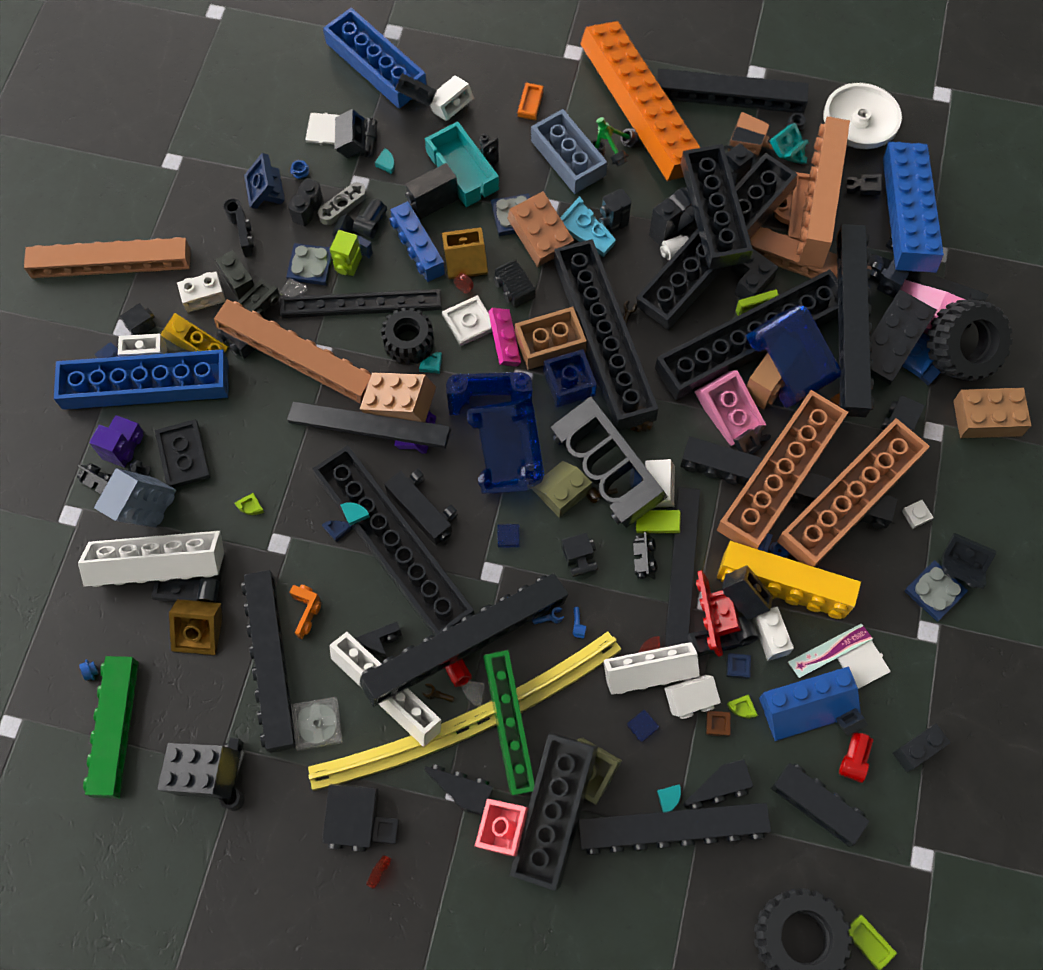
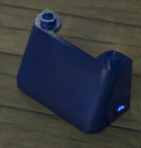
(797, 353)
(463, 386)
(508, 446)

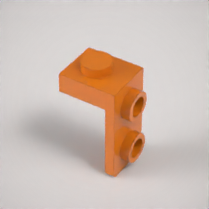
(305, 595)

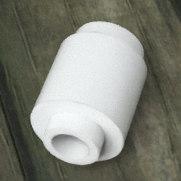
(672, 245)

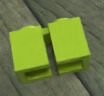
(346, 253)

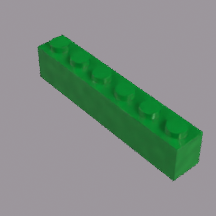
(509, 722)
(111, 727)

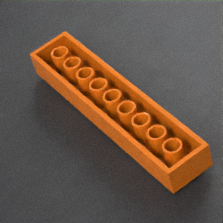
(639, 96)

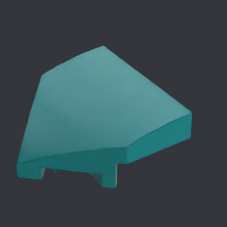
(790, 145)

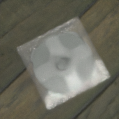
(316, 723)

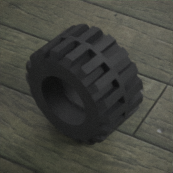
(407, 321)

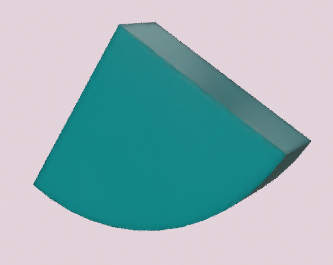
(385, 161)
(431, 364)
(354, 512)
(669, 797)

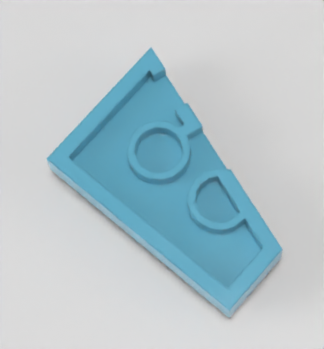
(584, 227)

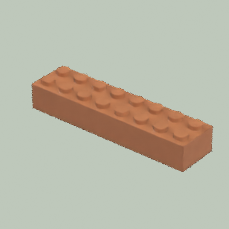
(823, 192)
(782, 471)
(853, 494)

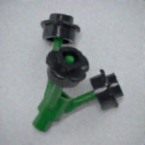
(628, 137)

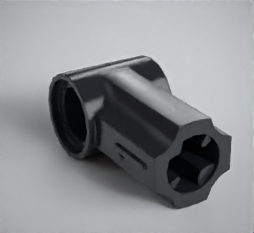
(369, 222)

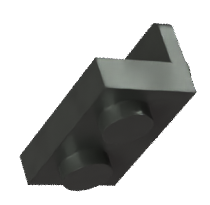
(260, 297)

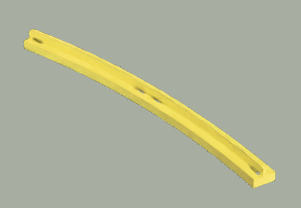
(409, 749)

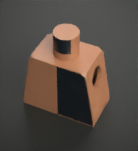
(751, 134)

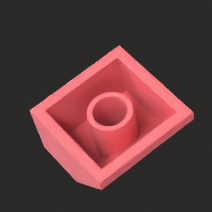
(501, 827)

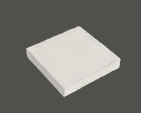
(468, 320)

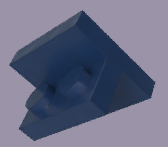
(263, 183)

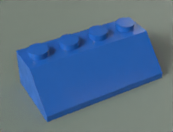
(810, 703)

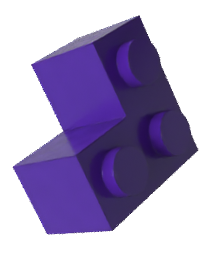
(118, 441)

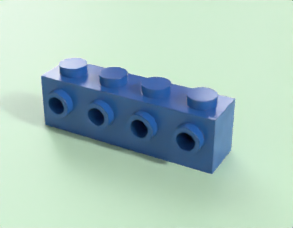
(417, 241)

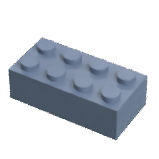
(568, 151)
(135, 498)

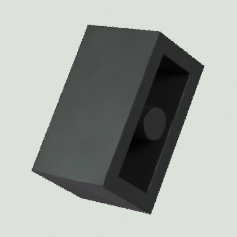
(235, 274)

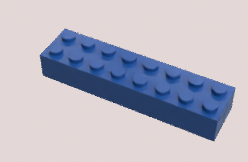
(912, 207)
(141, 379)

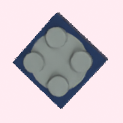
(501, 209)
(309, 264)
(935, 591)

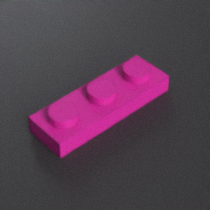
(504, 337)

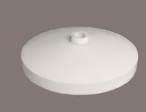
(871, 113)

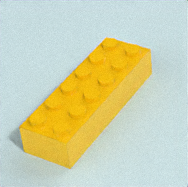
(794, 580)

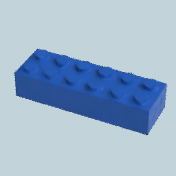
(371, 55)

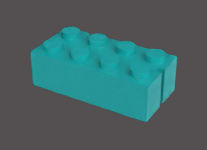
(472, 169)

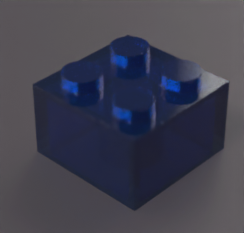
(570, 378)

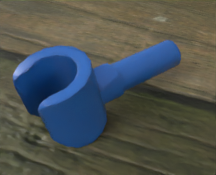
(550, 617)
(578, 630)

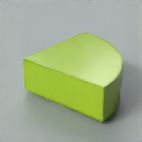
(249, 505)
(743, 707)

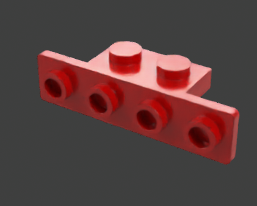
(720, 613)

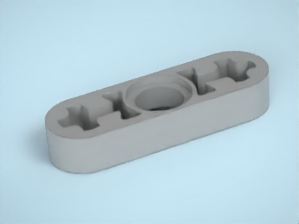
(345, 195)

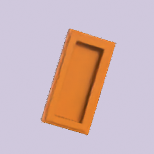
(530, 101)

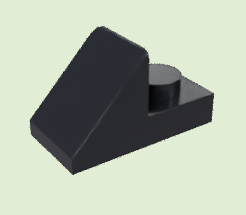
(373, 640)

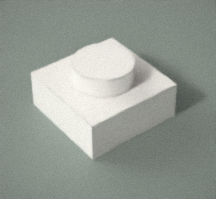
(917, 514)

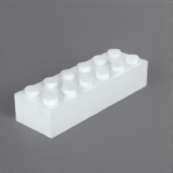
(151, 558)

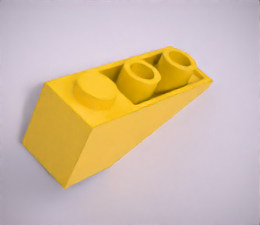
(189, 336)

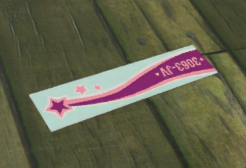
(830, 650)

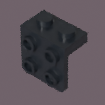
(967, 561)

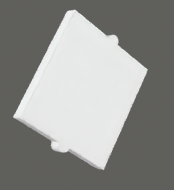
(321, 129)
(865, 664)

